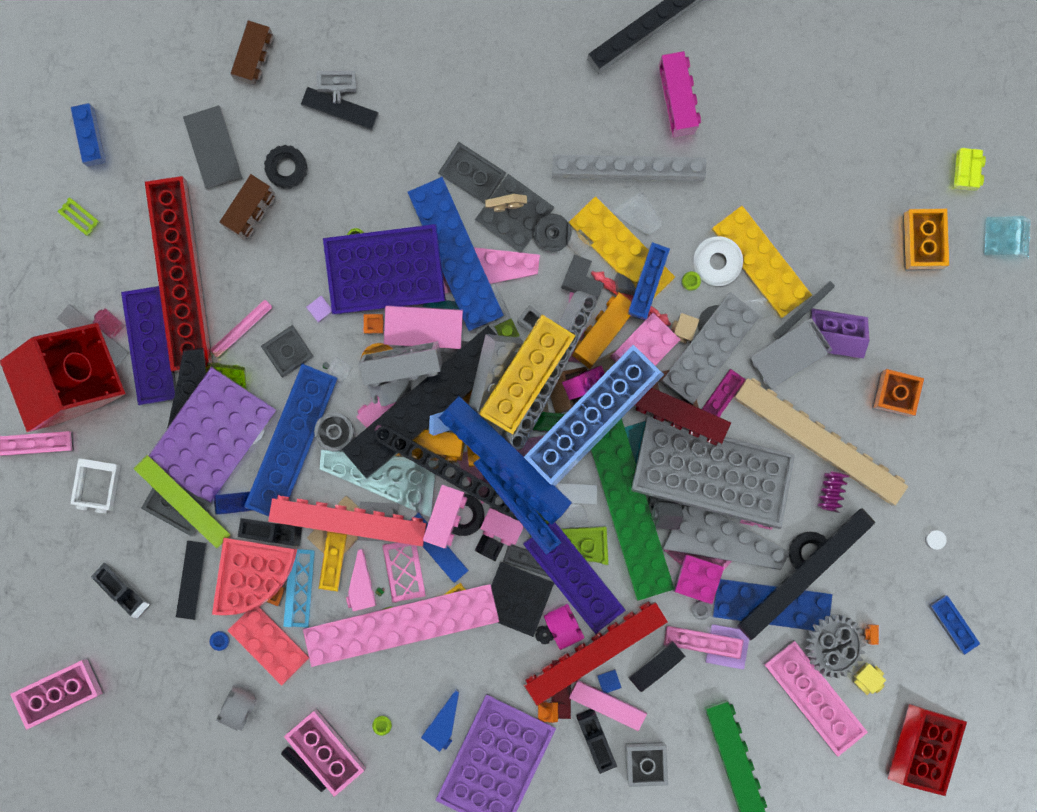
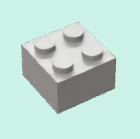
(647, 764)

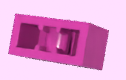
(581, 383)

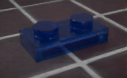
(231, 503)

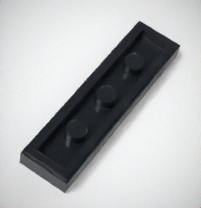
(344, 111)
(191, 580)

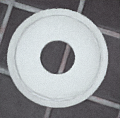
(718, 245)

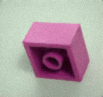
(698, 579)

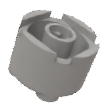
(330, 422)
(236, 707)

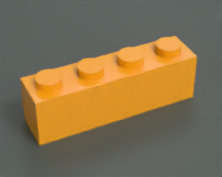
(603, 332)
(443, 444)

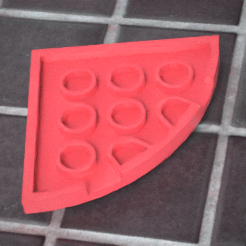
(249, 575)

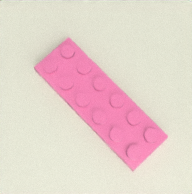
(815, 698)

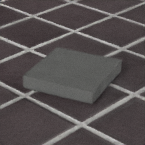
(287, 351)

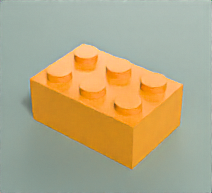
(926, 239)

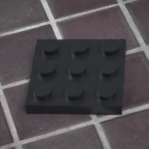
(520, 598)

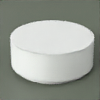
(936, 539)

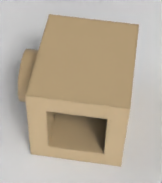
(685, 328)

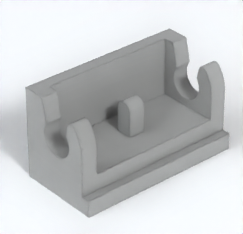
(390, 393)

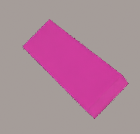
(724, 393)

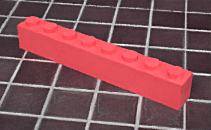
(347, 522)

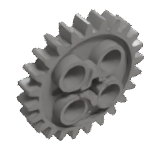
(840, 663)

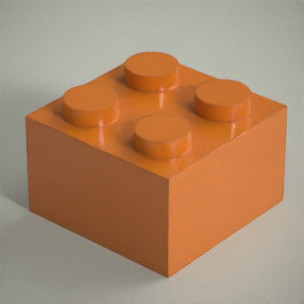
(898, 393)

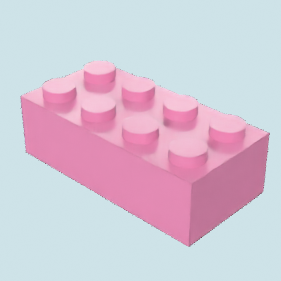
(56, 694)
(325, 752)

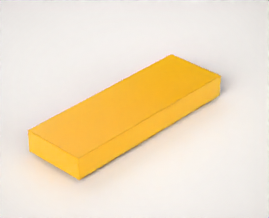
(332, 561)

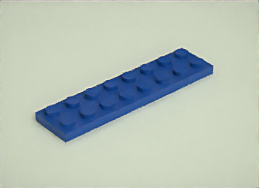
(457, 254)
(291, 438)

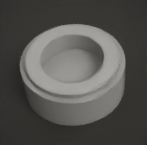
(701, 610)

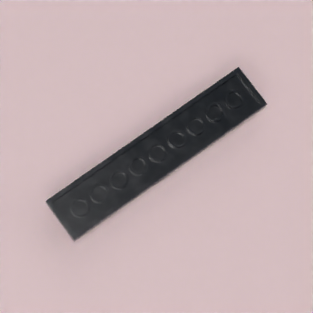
(412, 412)

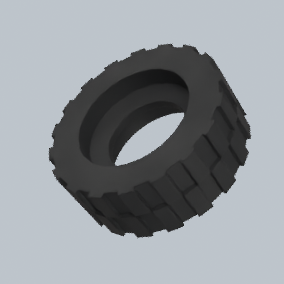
(285, 152)
(477, 519)
(799, 542)

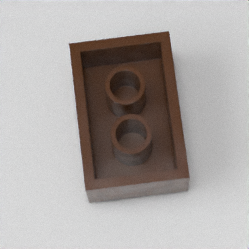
(248, 207)

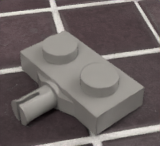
(336, 83)

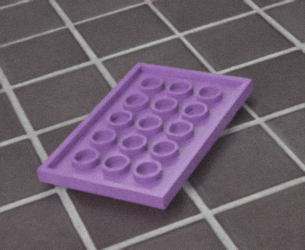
(211, 434)
(496, 760)

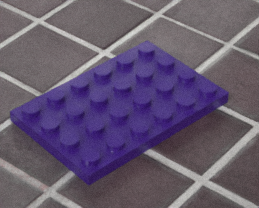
(384, 269)

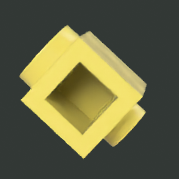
(869, 679)

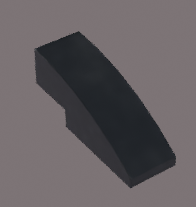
(269, 532)
(120, 591)
(657, 666)
(596, 741)

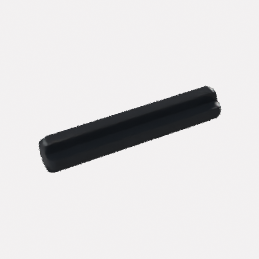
(298, 763)

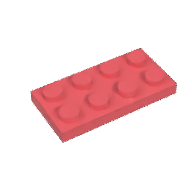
(268, 644)

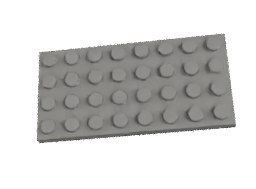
(723, 479)

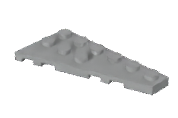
(717, 537)

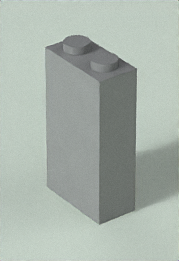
(791, 353)

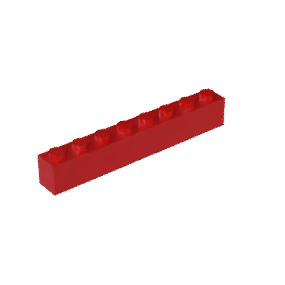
(595, 653)

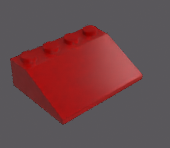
(927, 750)

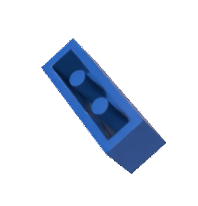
(88, 135)

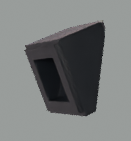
(489, 547)

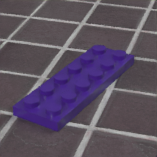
(148, 345)
(577, 581)

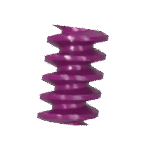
(832, 491)

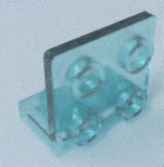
(1007, 236)

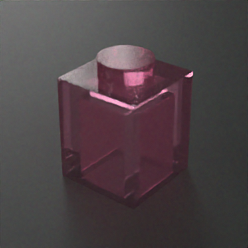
(108, 323)

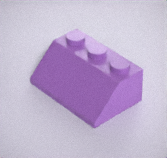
(844, 332)

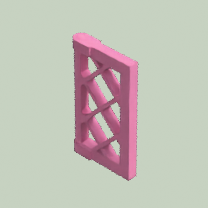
(392, 582)

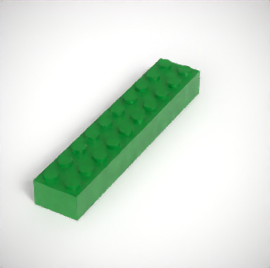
(630, 515)

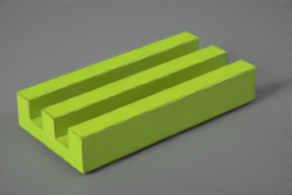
(66, 207)

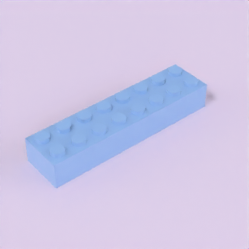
(593, 415)

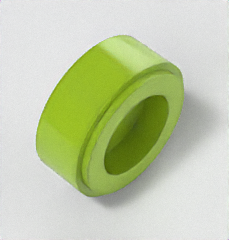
(691, 281)

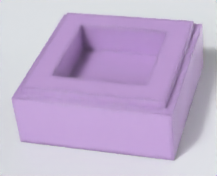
(319, 309)

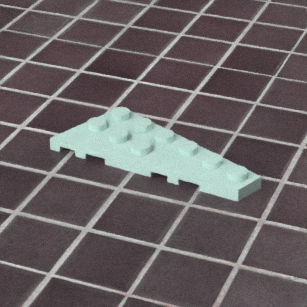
(396, 480)

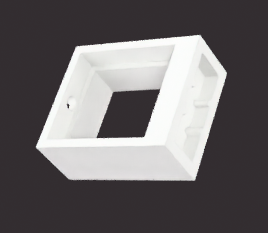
(79, 481)

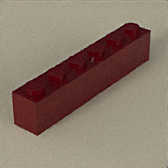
(684, 415)

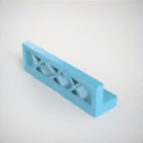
(291, 591)

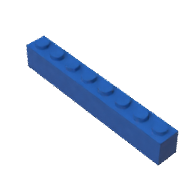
(505, 460)

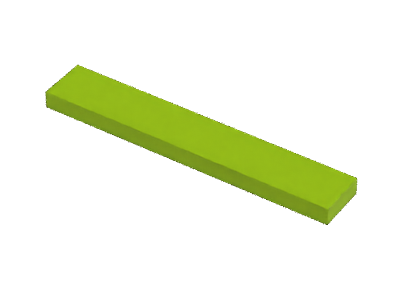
(181, 501)

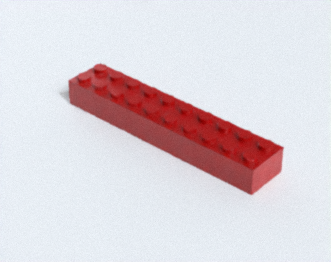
(177, 268)

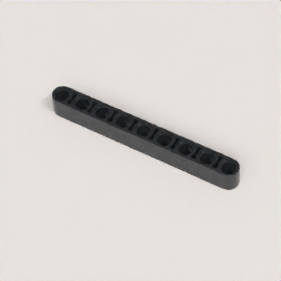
(440, 469)
(806, 574)

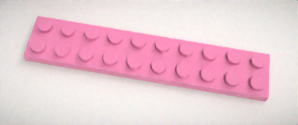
(401, 625)

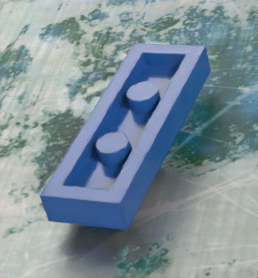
(955, 624)

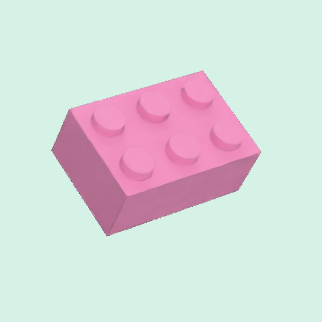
(651, 338)
(445, 517)

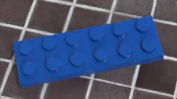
(737, 599)

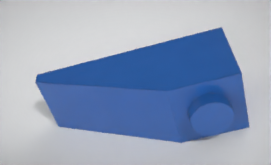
(441, 728)

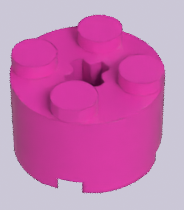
(563, 627)

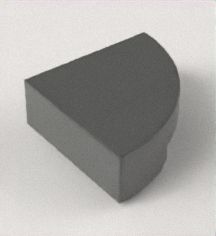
(624, 284)

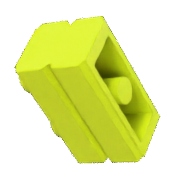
(968, 169)

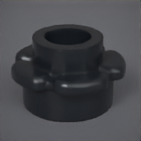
(539, 635)

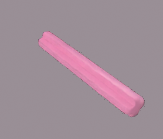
(241, 328)

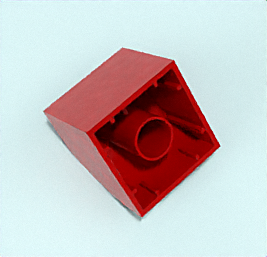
(61, 376)

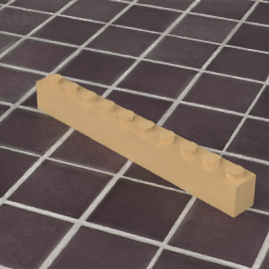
(820, 442)

